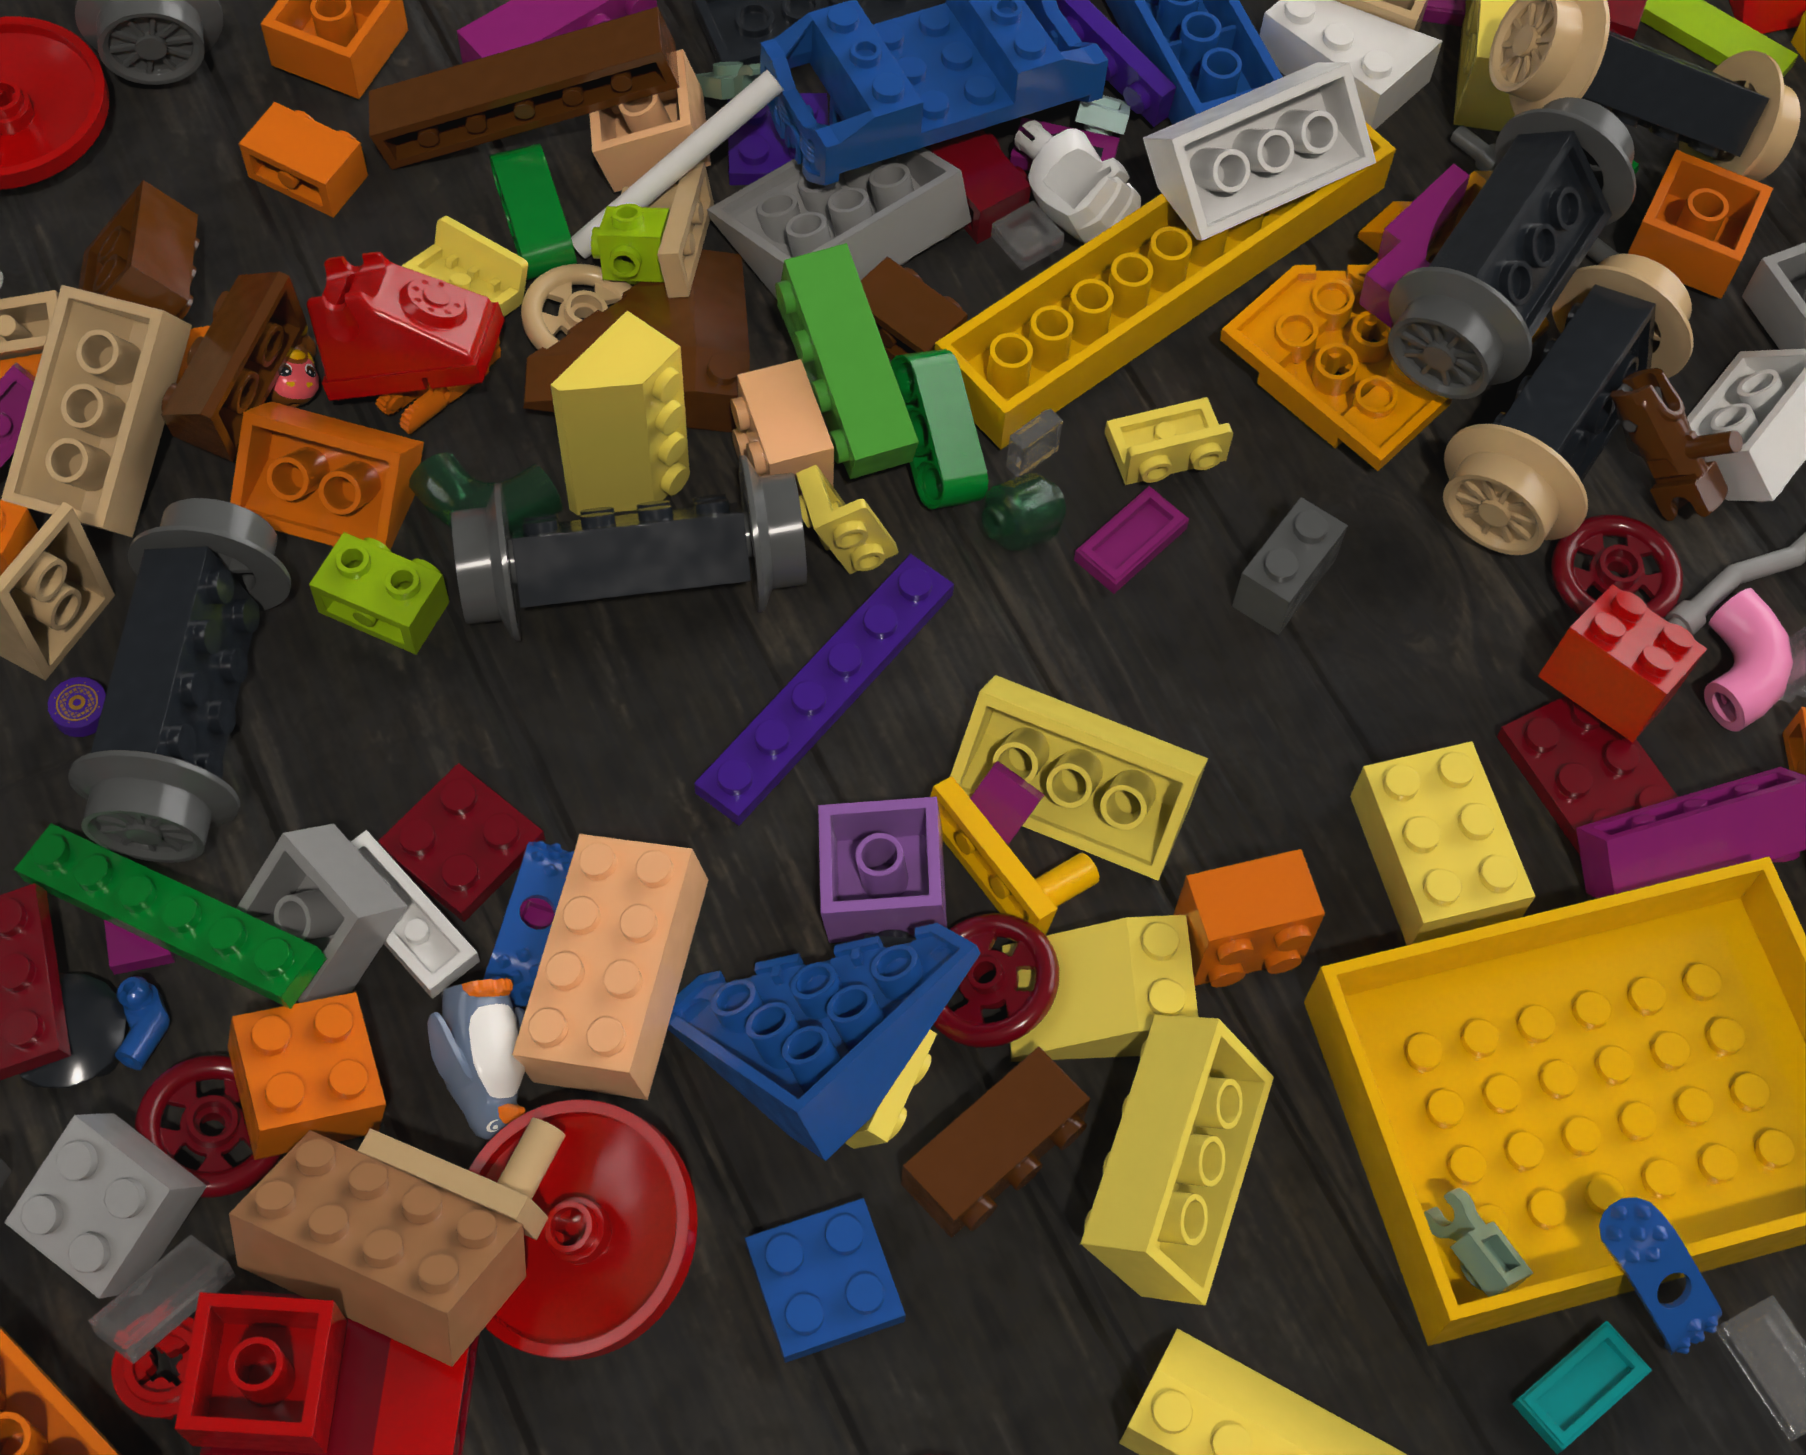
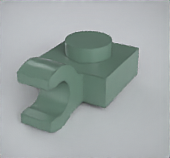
(727, 79)
(1483, 1249)

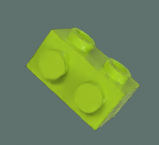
(380, 592)

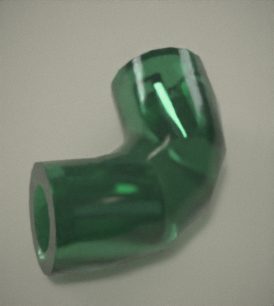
(447, 487)

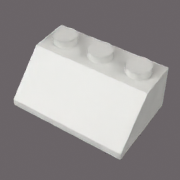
(1766, 403)

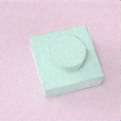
(1104, 115)

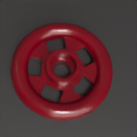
(1626, 559)
(1024, 1008)
(178, 1089)

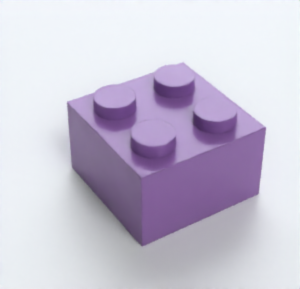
(881, 867)

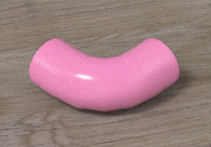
(1760, 661)

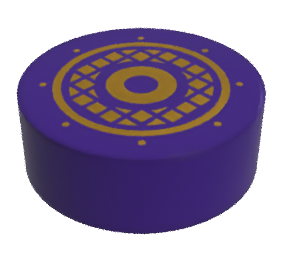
(77, 706)

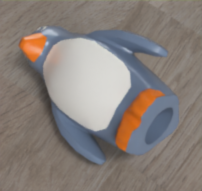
(475, 1050)

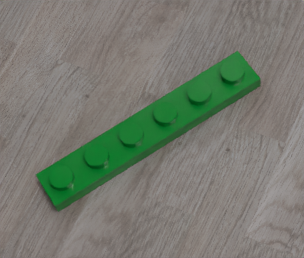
(172, 915)

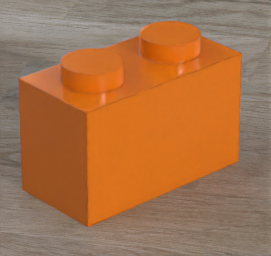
(304, 159)

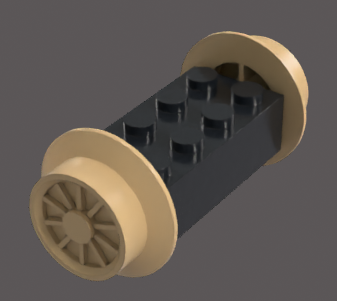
(1726, 116)
(1526, 470)

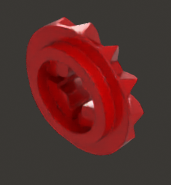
(134, 1383)

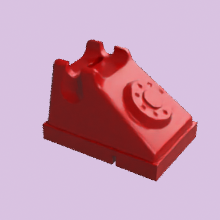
(395, 327)

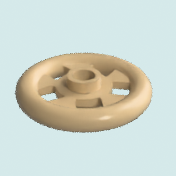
(557, 286)

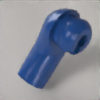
(146, 1019)

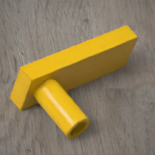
(997, 867)

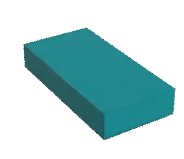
(1582, 1387)

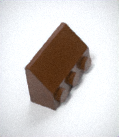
(145, 253)
(235, 362)

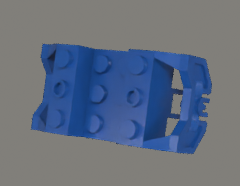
(923, 77)

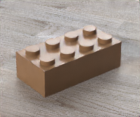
(380, 1246)

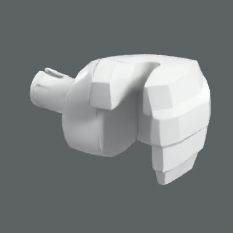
(1074, 182)

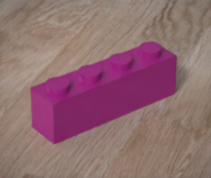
(532, 21)
(1696, 833)

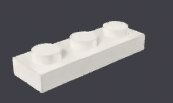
(423, 936)

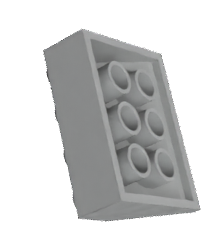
(876, 209)

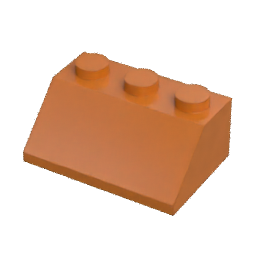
(323, 474)

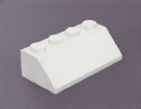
(1262, 148)

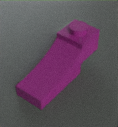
(1410, 238)

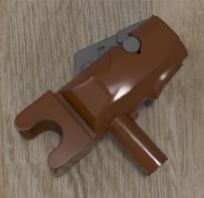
(1661, 434)

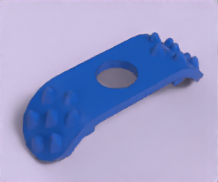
(517, 946)
(1649, 1252)

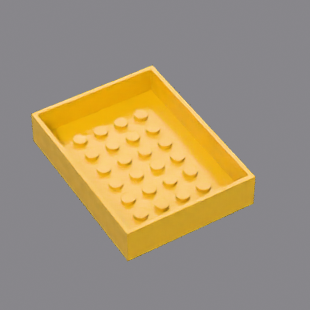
(1576, 1067)

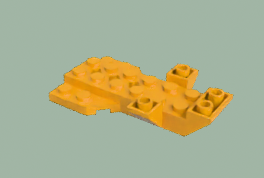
(1315, 326)

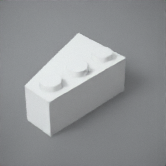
(1384, 57)

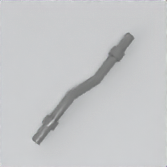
(1693, 613)

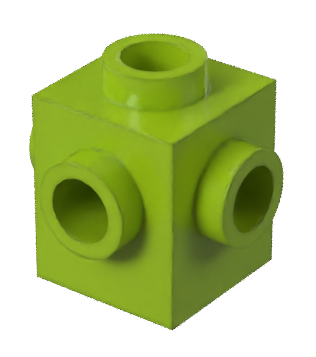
(630, 243)

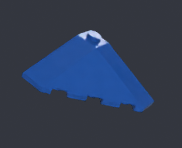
(826, 1036)

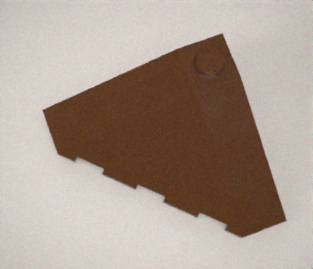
(706, 325)

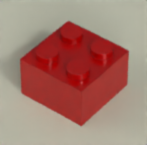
(1622, 662)
(261, 1373)

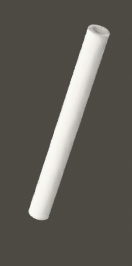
(689, 152)

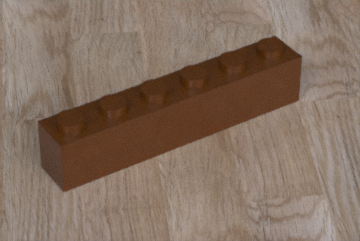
(523, 88)

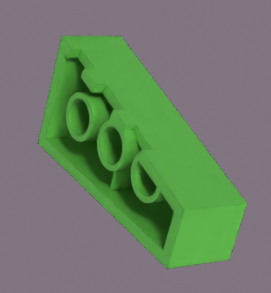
(845, 361)

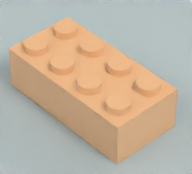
(612, 966)

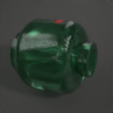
(1023, 511)

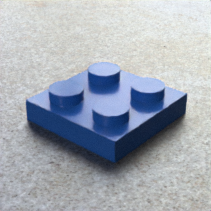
(824, 1280)

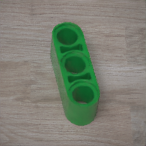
(532, 209)
(949, 456)

